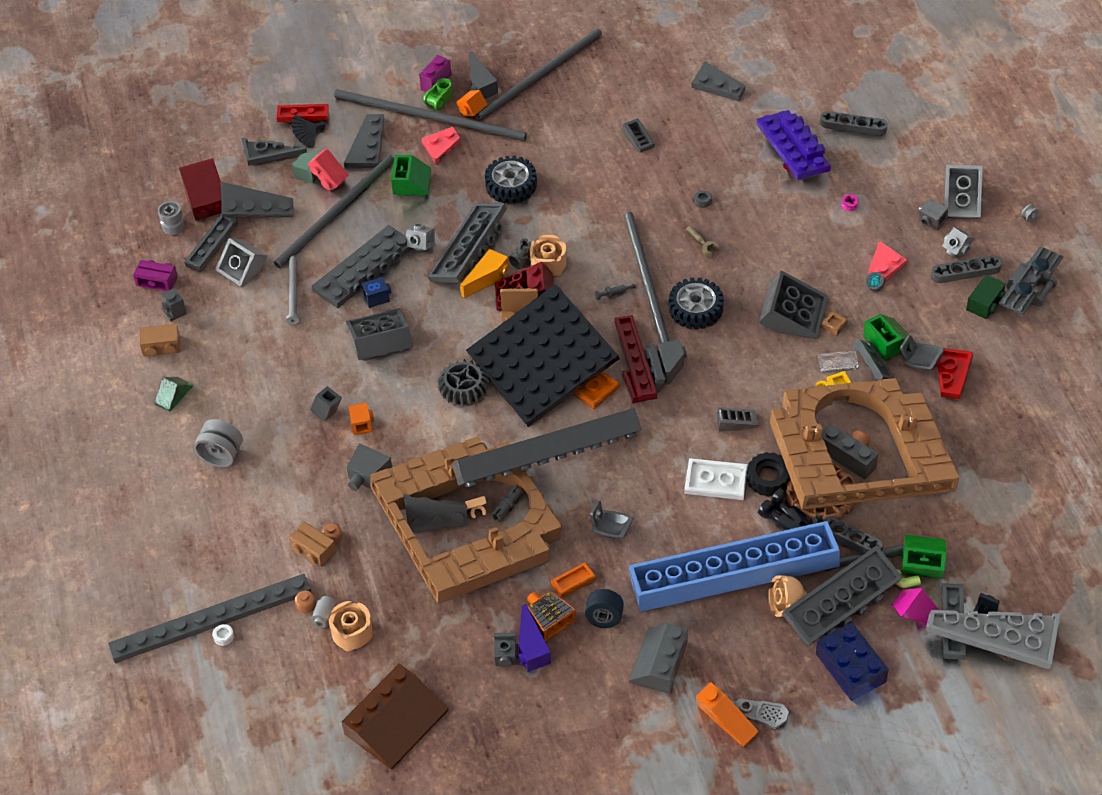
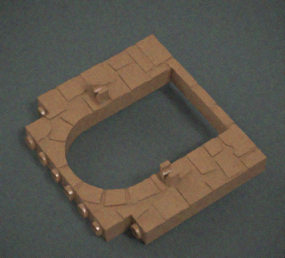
(910, 427)
(482, 560)

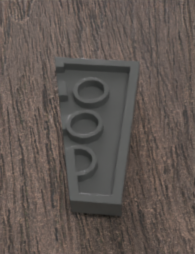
(367, 144)
(248, 202)

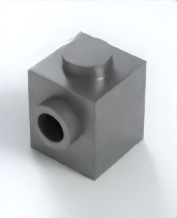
(933, 214)

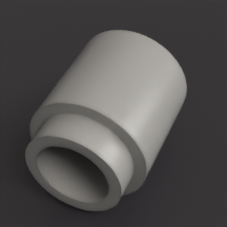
(323, 611)

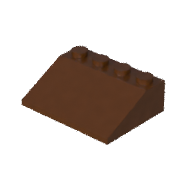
(394, 716)

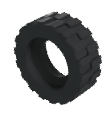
(767, 460)

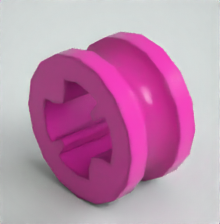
(853, 199)

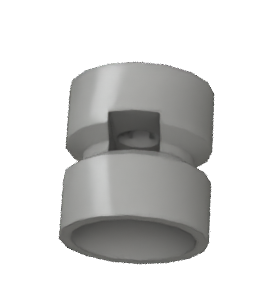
(171, 217)

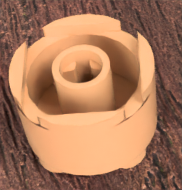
(549, 251)
(351, 625)

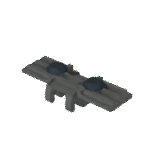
(1027, 275)

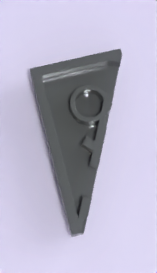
(266, 151)

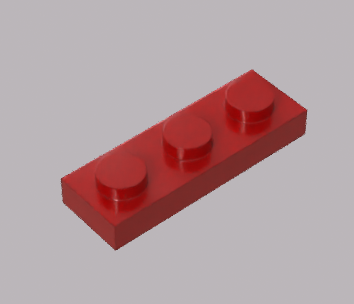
(309, 112)

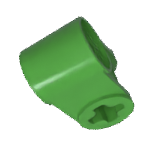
(439, 94)

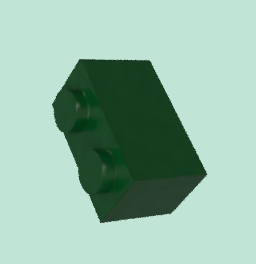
(986, 296)

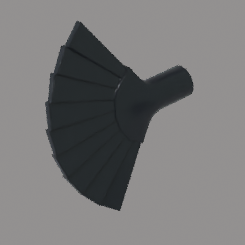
(305, 130)

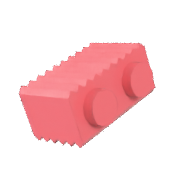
(327, 169)

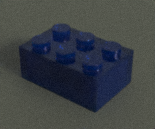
(851, 661)

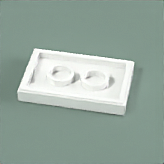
(716, 479)

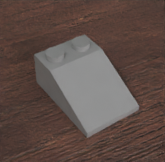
(963, 191)

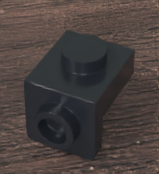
(986, 604)

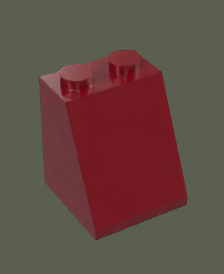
(202, 188)

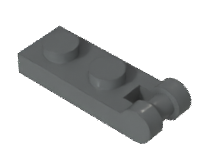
(873, 360)

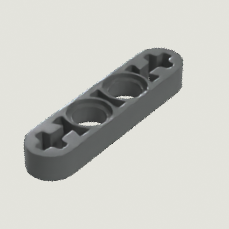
(853, 123)
(984, 263)
(863, 546)

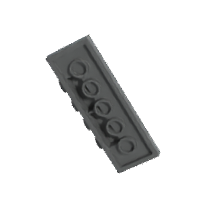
(469, 243)
(362, 266)
(842, 596)

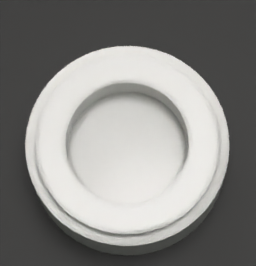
(223, 635)

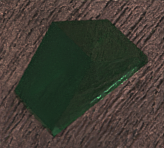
(171, 392)

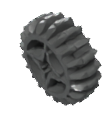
(468, 382)

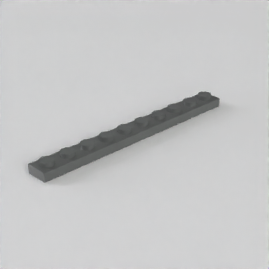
(208, 618)

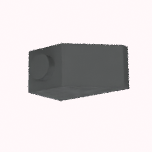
(672, 358)

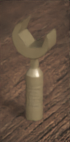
(706, 245)

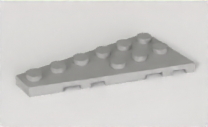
(1005, 633)

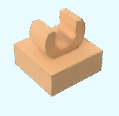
(475, 504)

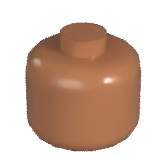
(861, 436)
(333, 531)
(305, 601)

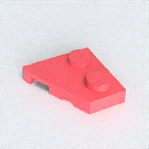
(441, 143)
(886, 261)

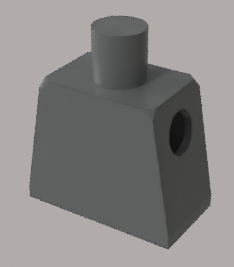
(363, 463)

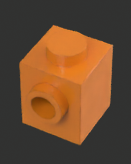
(471, 103)
(361, 418)

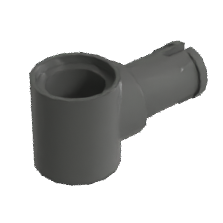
(521, 254)

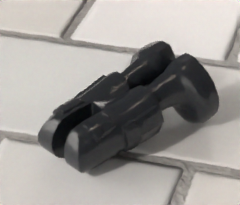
(791, 517)

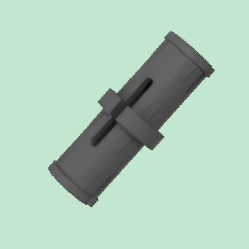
(506, 503)

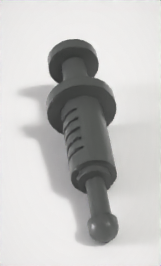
(612, 291)

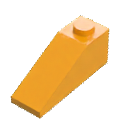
(485, 273)

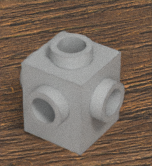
(420, 237)
(957, 242)

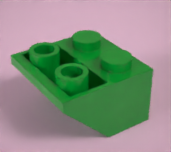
(410, 176)
(885, 335)
(923, 556)

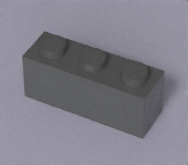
(849, 451)

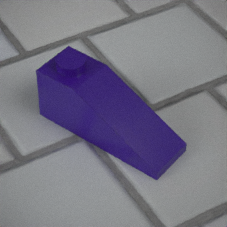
(532, 646)

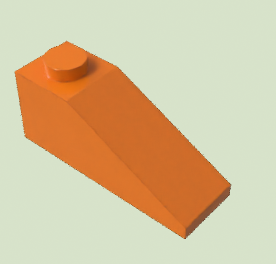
(726, 714)

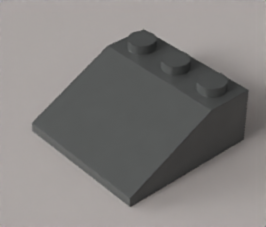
(793, 307)
(379, 334)

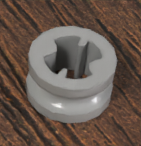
(1030, 212)

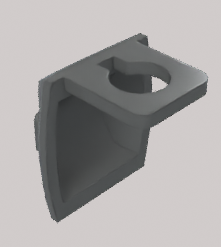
(921, 355)
(609, 523)

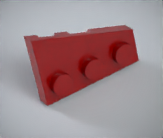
(953, 372)

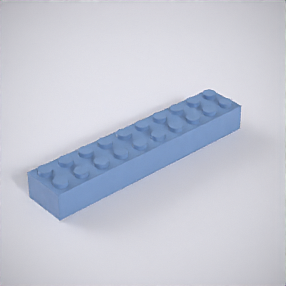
(733, 566)

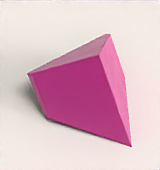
(914, 605)

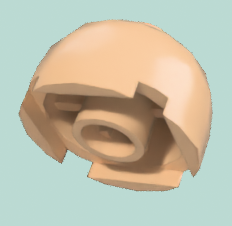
(784, 593)

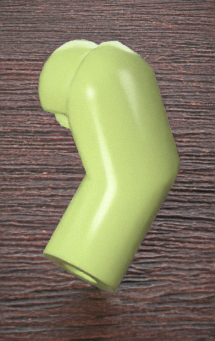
(909, 581)

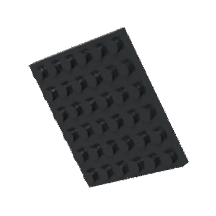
(542, 355)

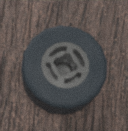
(604, 608)

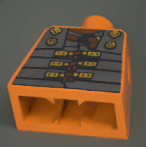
(550, 613)

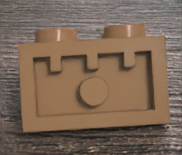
(514, 300)

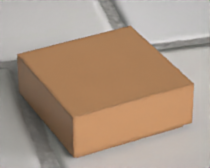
(834, 323)

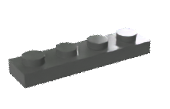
(210, 243)
(953, 600)

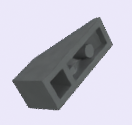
(482, 78)

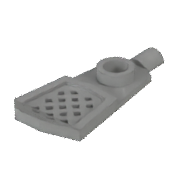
(758, 709)

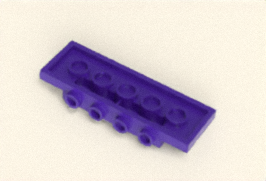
(795, 144)

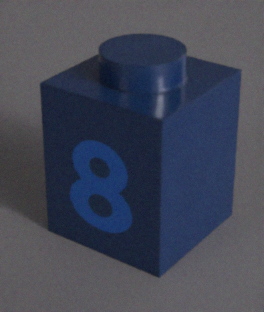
(376, 292)

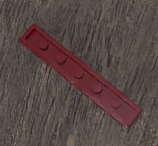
(635, 358)

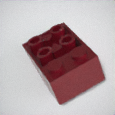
(533, 277)

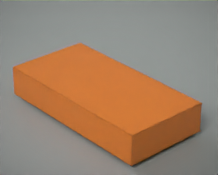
(573, 580)

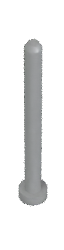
(292, 318)

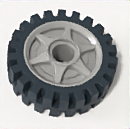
(510, 179)
(696, 303)

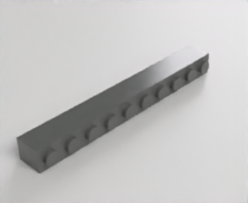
(546, 446)

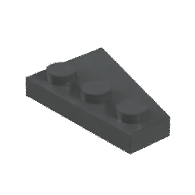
(717, 82)
(432, 514)

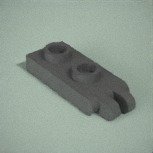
(655, 365)

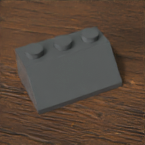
(660, 657)

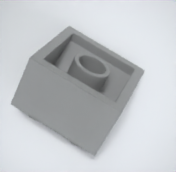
(240, 261)

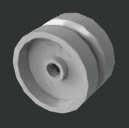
(218, 443)

